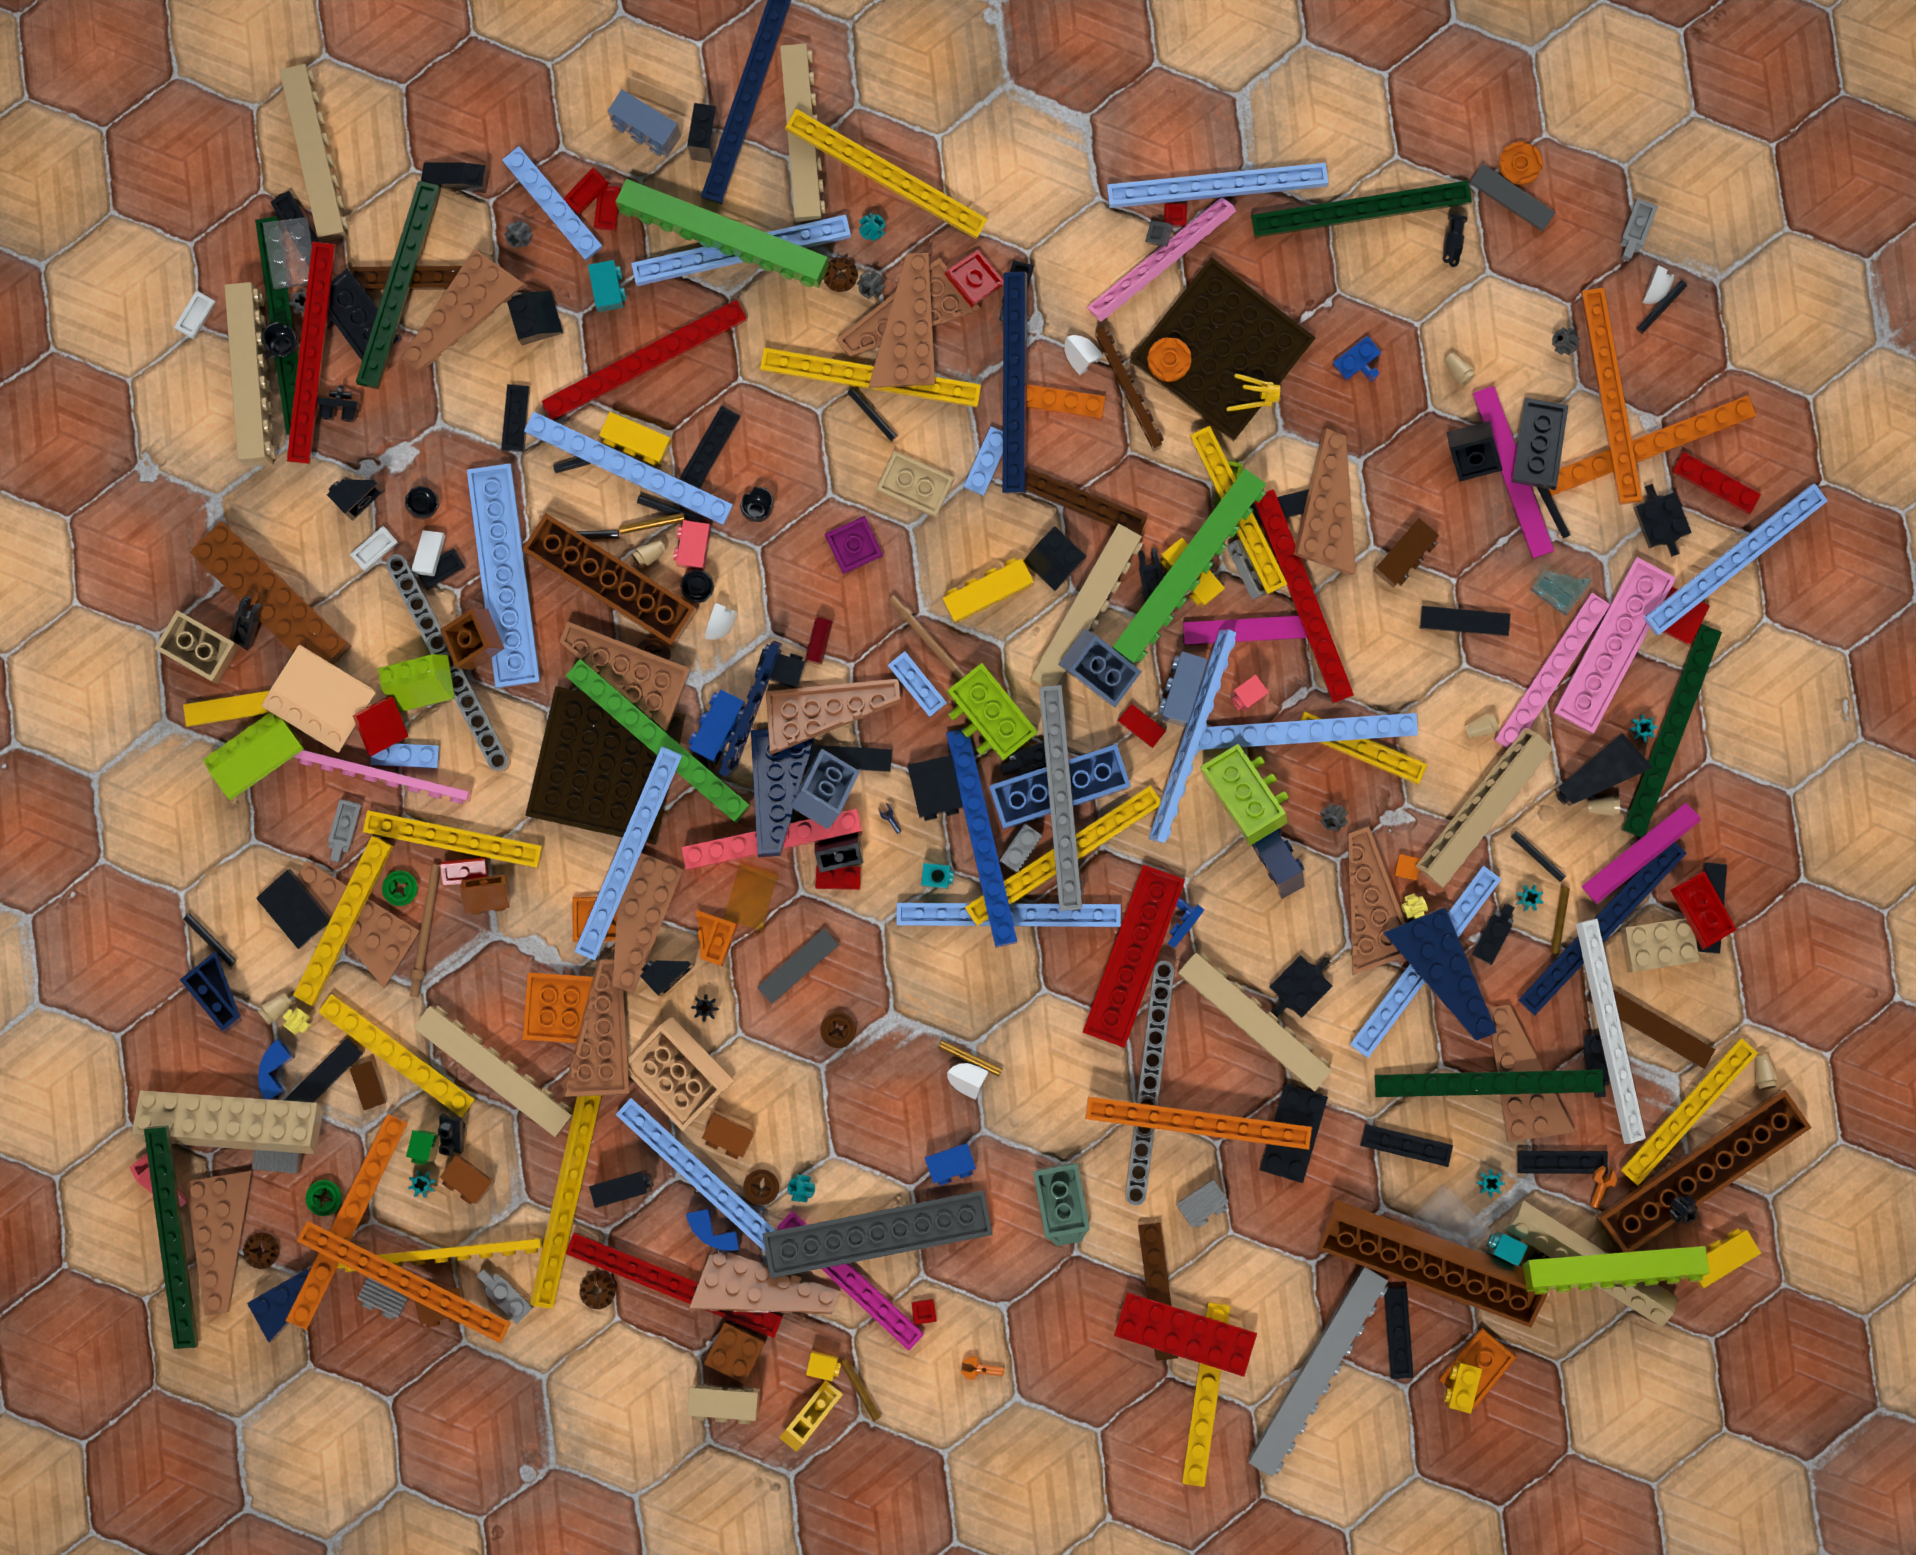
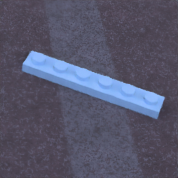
(552, 203)

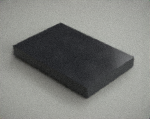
(294, 909)

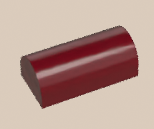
(818, 641)

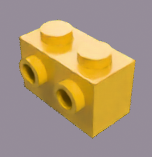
(1462, 1387)

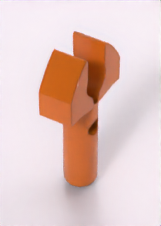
(1602, 1185)
(981, 1369)

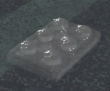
(288, 251)
(1452, 1220)

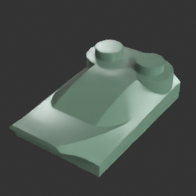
(1062, 1203)

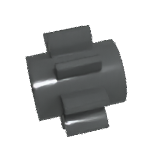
(518, 234)
(871, 284)
(297, 300)
(1565, 341)
(1334, 817)

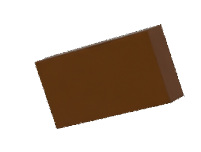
(367, 1085)

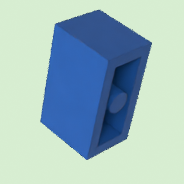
(950, 1164)

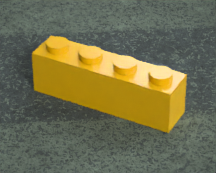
(987, 591)

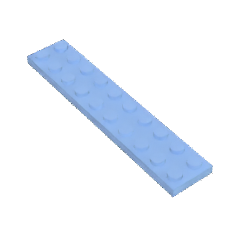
(503, 573)

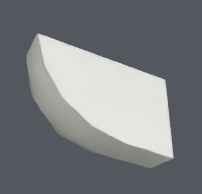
(1658, 286)
(1081, 353)
(720, 622)
(967, 1079)

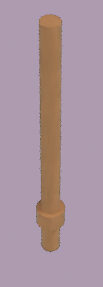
(905, 614)
(418, 973)

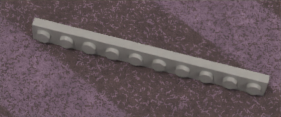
(1060, 798)

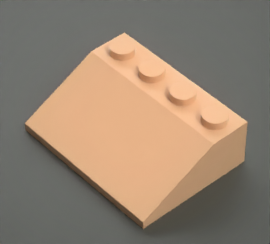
(318, 698)
(677, 1073)

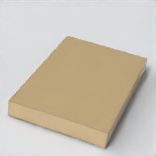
(915, 484)

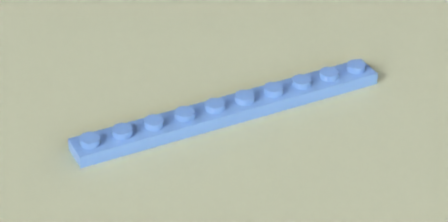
(1217, 185)
(706, 258)
(628, 468)
(1735, 559)
(1309, 731)
(1190, 742)
(628, 853)
(1022, 915)
(1409, 981)
(694, 1171)

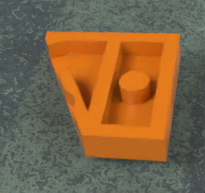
(714, 937)

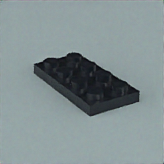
(353, 311)
(1539, 443)
(1295, 1108)

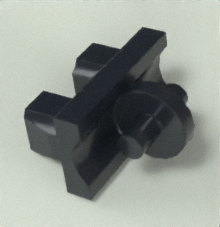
(348, 407)
(451, 1134)

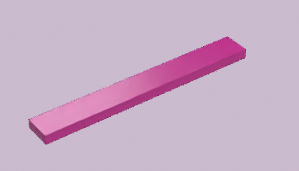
(1520, 495)
(867, 1296)

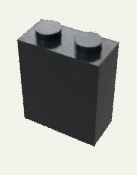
(703, 132)
(935, 788)
(621, 1188)

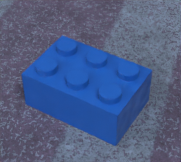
(716, 726)

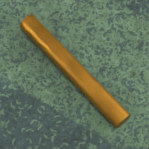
(652, 523)
(1560, 919)
(968, 1057)
(860, 1389)

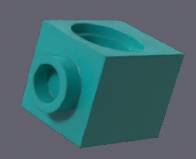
(927, 871)

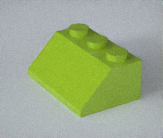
(418, 682)

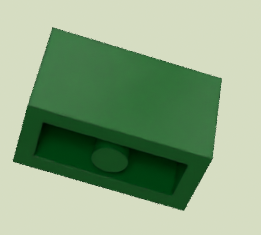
(423, 1146)

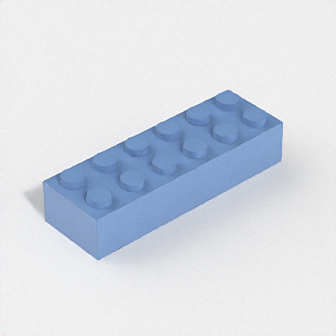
(1091, 778)

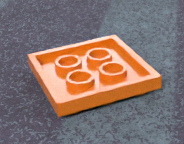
(554, 1006)

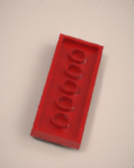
(1185, 1334)

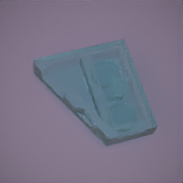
(1559, 590)

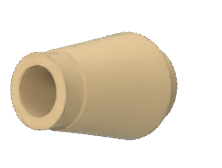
(1459, 369)
(648, 554)
(1482, 726)
(1604, 805)
(275, 1008)
(1764, 1073)

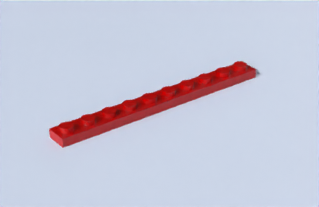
(311, 353)
(644, 360)
(1303, 598)
(661, 1280)

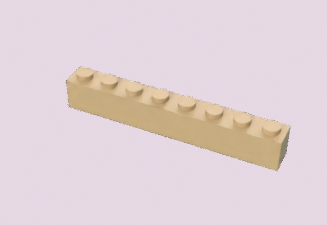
(313, 153)
(803, 158)
(1088, 603)
(1484, 807)
(1254, 1021)
(494, 1071)
(1559, 1241)

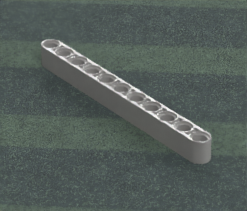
(429, 637)
(1155, 1072)

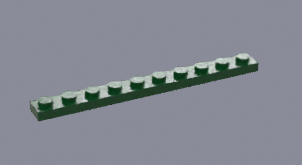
(1361, 209)
(398, 285)
(279, 311)
(1671, 731)
(1489, 1083)
(171, 1237)

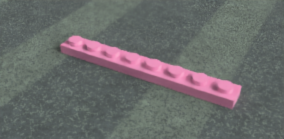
(1161, 259)
(1553, 670)
(392, 779)

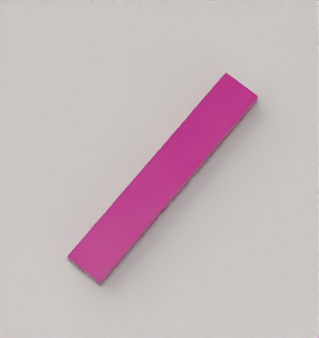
(1246, 629)
(1641, 853)

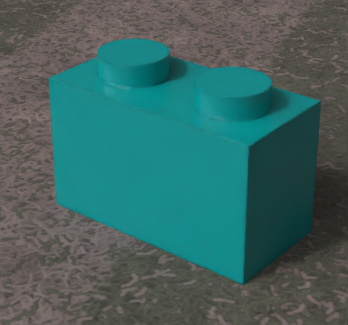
(606, 286)
(1506, 1248)

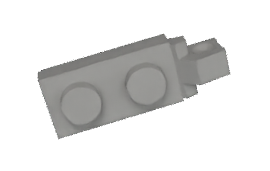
(1637, 228)
(1246, 570)
(343, 828)
(505, 1296)

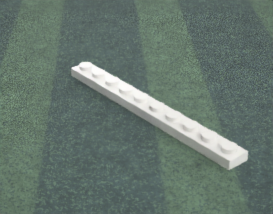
(1610, 1031)

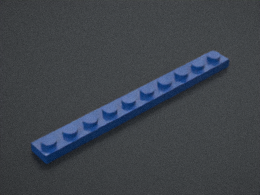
(981, 839)

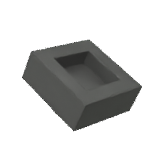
(1159, 233)

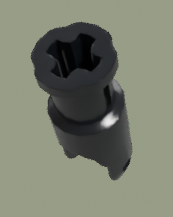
(1454, 239)

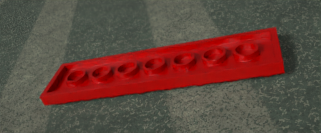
(1133, 956)

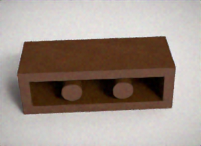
(1407, 553)

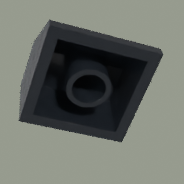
(534, 316)
(1474, 451)
(354, 495)
(1055, 558)
(664, 974)

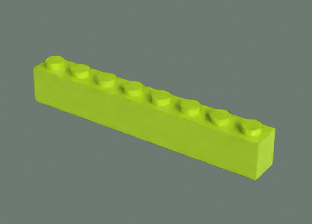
(1616, 1268)

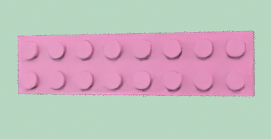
(1613, 646)

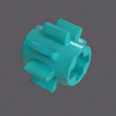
(872, 227)
(1637, 727)
(1523, 895)
(1484, 1183)
(428, 1187)
(801, 1188)

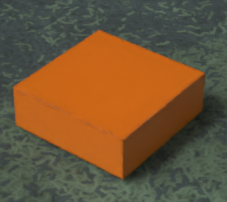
(1406, 867)

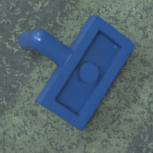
(1358, 359)
(1189, 918)

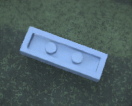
(986, 462)
(917, 684)
(408, 756)

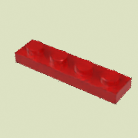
(1716, 483)

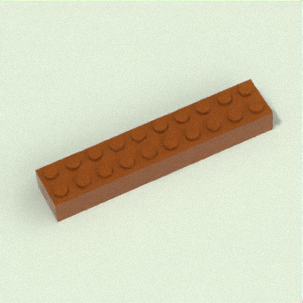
(1704, 1170)
(1429, 1262)

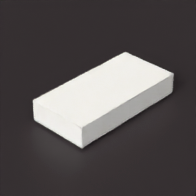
(195, 315)
(374, 548)
(428, 553)

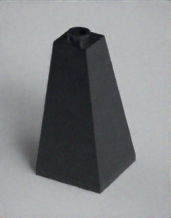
(1607, 767)

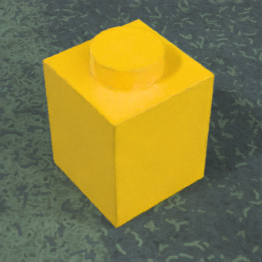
(823, 1366)

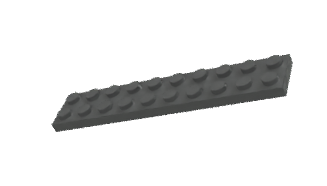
(877, 1234)

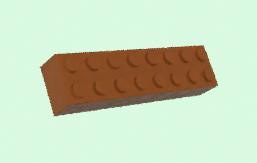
(609, 580)
(283, 609)

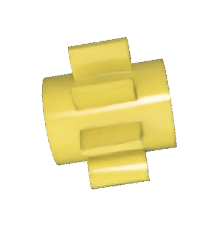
(1414, 907)
(296, 1021)

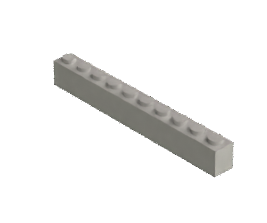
(1317, 1370)

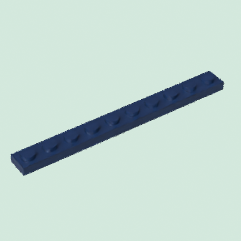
(745, 100)
(1014, 382)
(1608, 919)

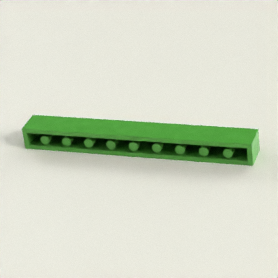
(722, 233)
(1189, 566)
(655, 738)

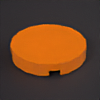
(1520, 163)
(1169, 359)

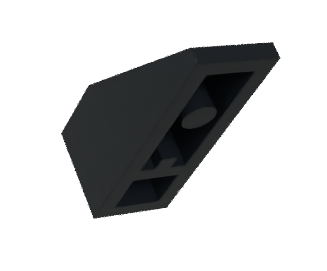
(456, 175)

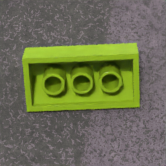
(253, 754)

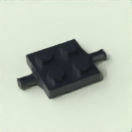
(1662, 520)
(1300, 986)

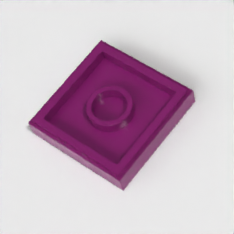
(853, 545)

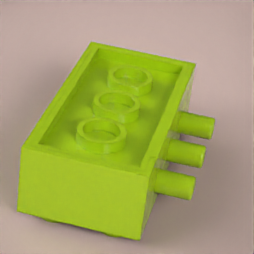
(990, 713)
(1245, 793)

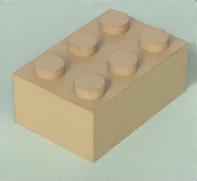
(197, 647)
(1659, 945)
(723, 1403)

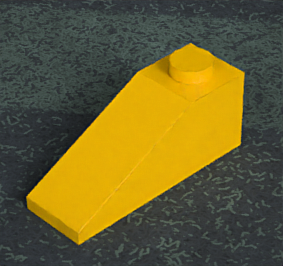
(810, 1416)

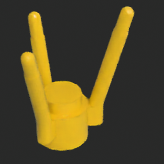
(1268, 392)

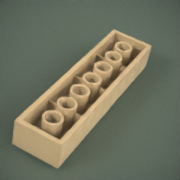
(249, 375)
(230, 1121)

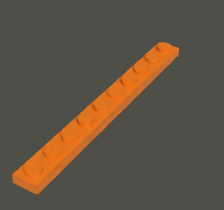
(1611, 396)
(1658, 442)
(1198, 1123)
(347, 1219)
(404, 1282)

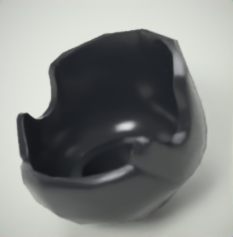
(279, 340)
(421, 502)
(757, 505)
(697, 586)

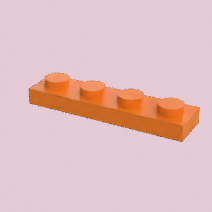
(1065, 401)

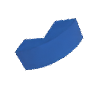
(273, 1059)
(702, 1226)

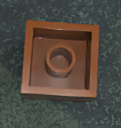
(472, 638)
(735, 1352)

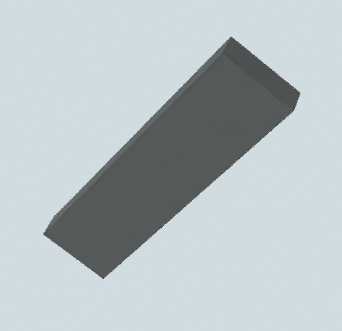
(1512, 197)
(798, 966)

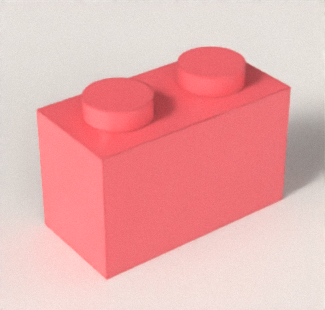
(693, 545)
(1248, 694)

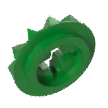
(389, 886)
(318, 1188)

